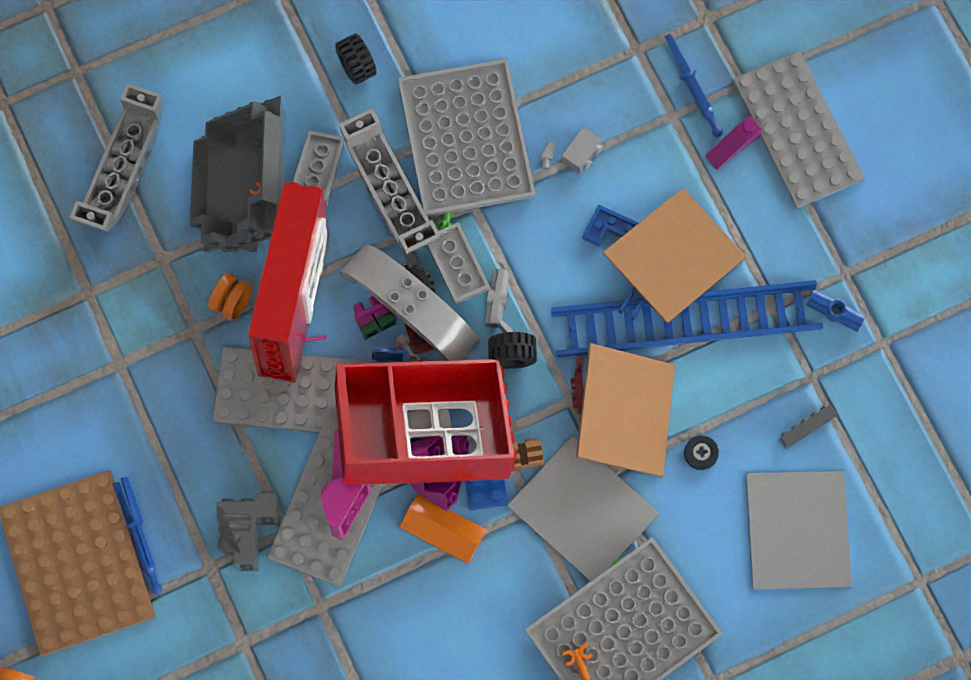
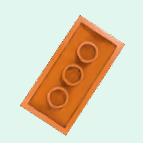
(443, 529)

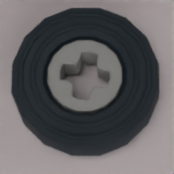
(693, 446)

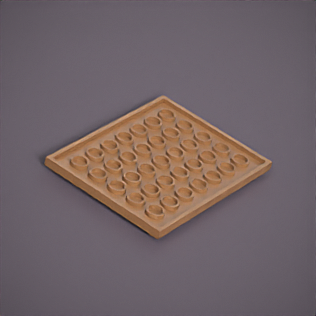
(76, 563)

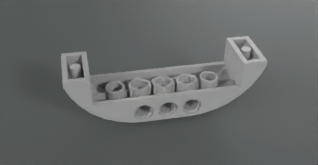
(122, 160)
(387, 182)
(411, 302)

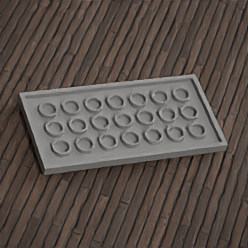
(798, 129)
(272, 403)
(305, 535)

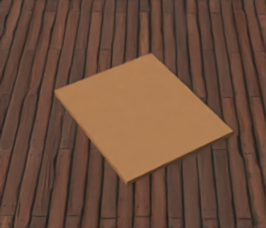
(674, 255)
(625, 410)

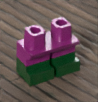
(365, 318)

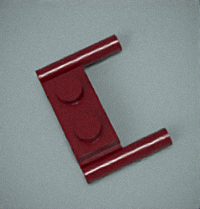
(577, 385)

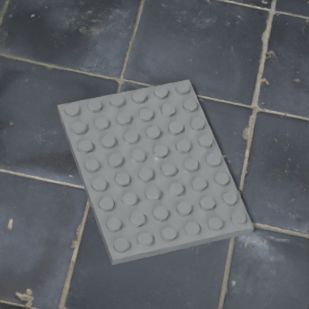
(466, 137)
(633, 617)

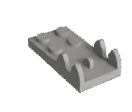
(319, 162)
(458, 264)

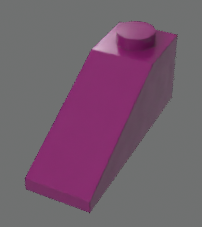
(734, 142)

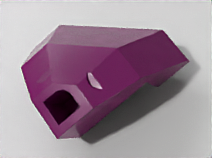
(440, 493)

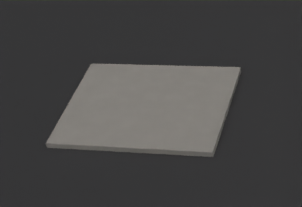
(583, 510)
(798, 530)

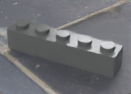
(808, 426)

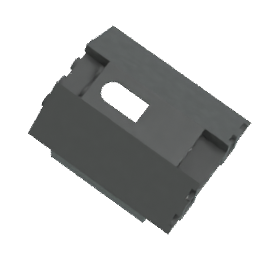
(228, 162)

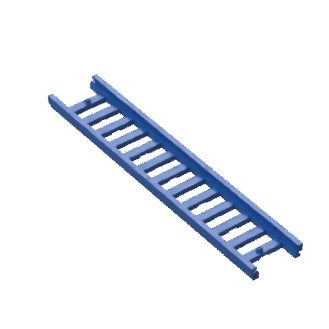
(720, 295)

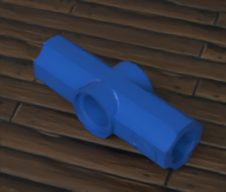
(846, 317)

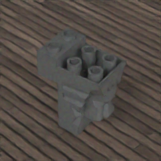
(241, 527)

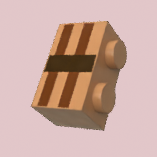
(528, 454)

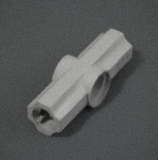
(497, 297)

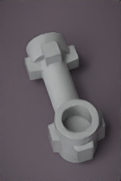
(402, 342)

